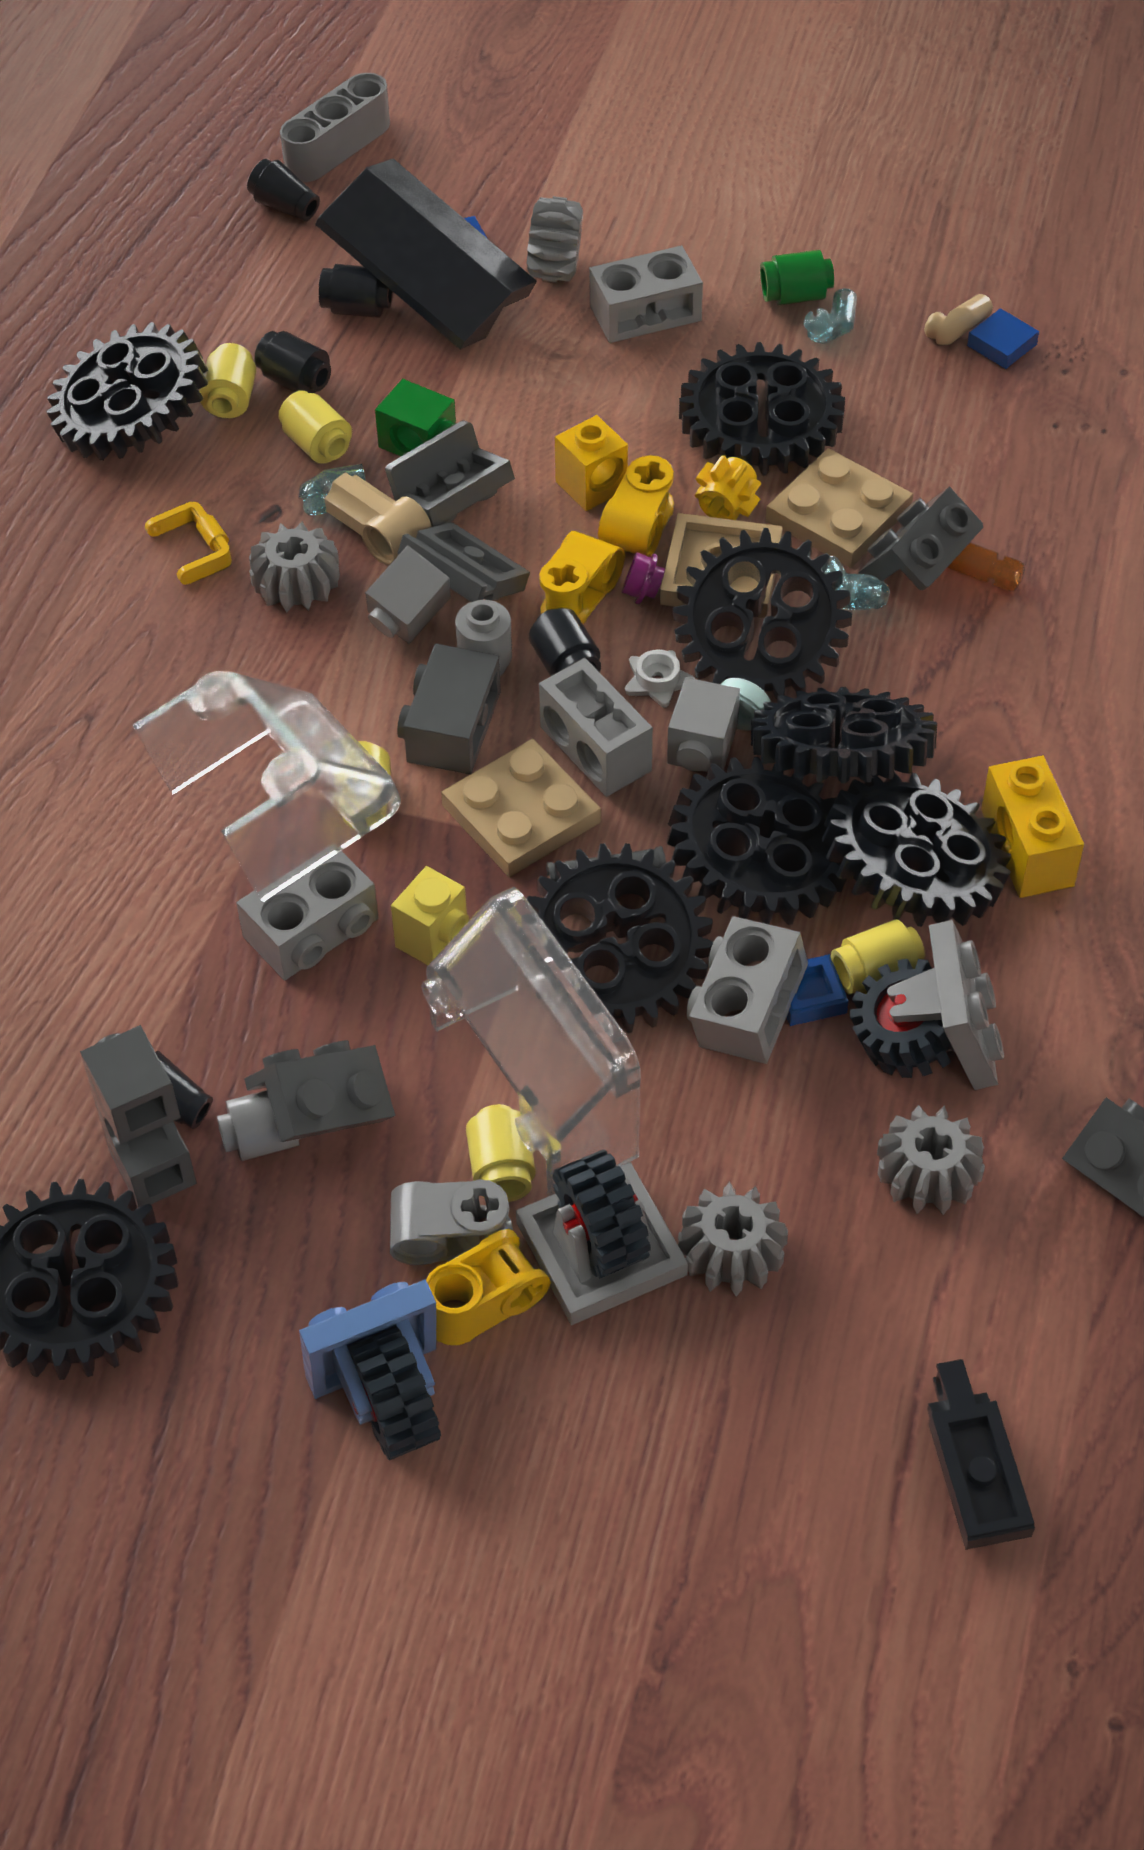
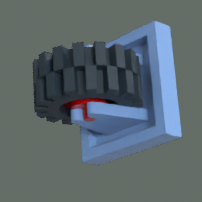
(379, 1363)

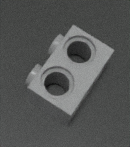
(645, 294)
(595, 727)
(318, 908)
(758, 990)

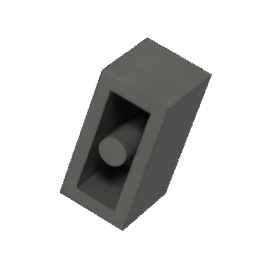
(450, 708)

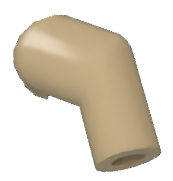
(958, 321)

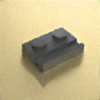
(472, 565)

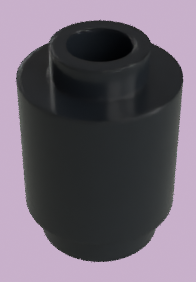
(353, 291)
(292, 362)
(562, 640)

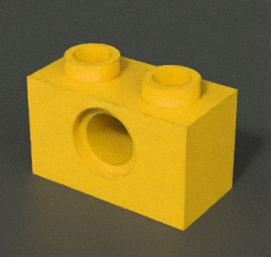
(1036, 826)

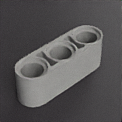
(335, 126)

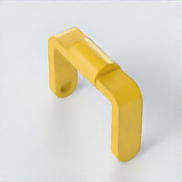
(209, 530)

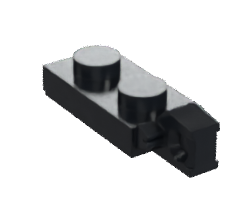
(977, 1461)

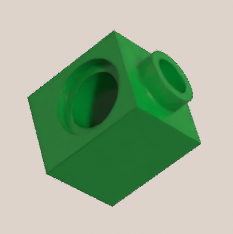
(412, 417)

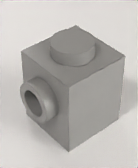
(407, 596)
(702, 725)

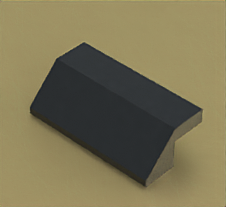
(425, 252)

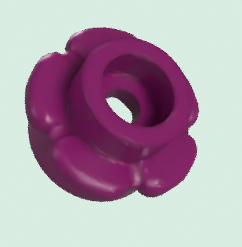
(643, 577)

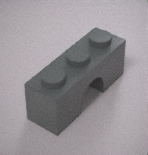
(138, 1115)

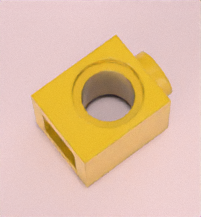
(590, 462)

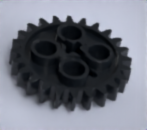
(127, 391)
(800, 407)
(715, 604)
(843, 734)
(755, 841)
(916, 849)
(593, 892)
(130, 1276)

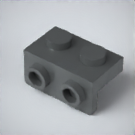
(448, 473)
(926, 542)
(324, 1091)
(1113, 1151)

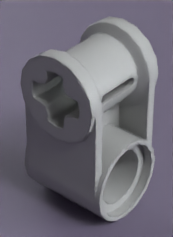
(443, 1219)

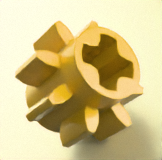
(727, 488)

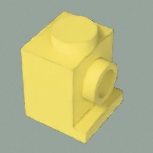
(428, 915)

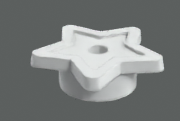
(651, 664)

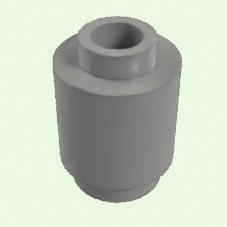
(486, 629)
(251, 1127)

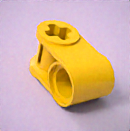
(639, 507)
(580, 574)
(492, 1282)

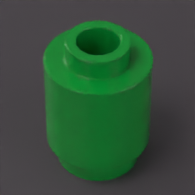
(796, 277)

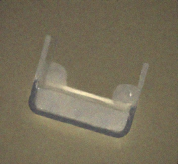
(319, 790)
(543, 1032)

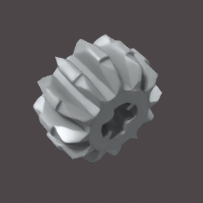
(554, 239)
(294, 566)
(930, 1159)
(733, 1216)

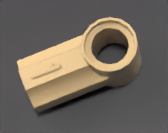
(375, 515)

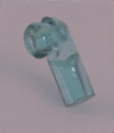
(839, 322)
(318, 487)
(864, 589)

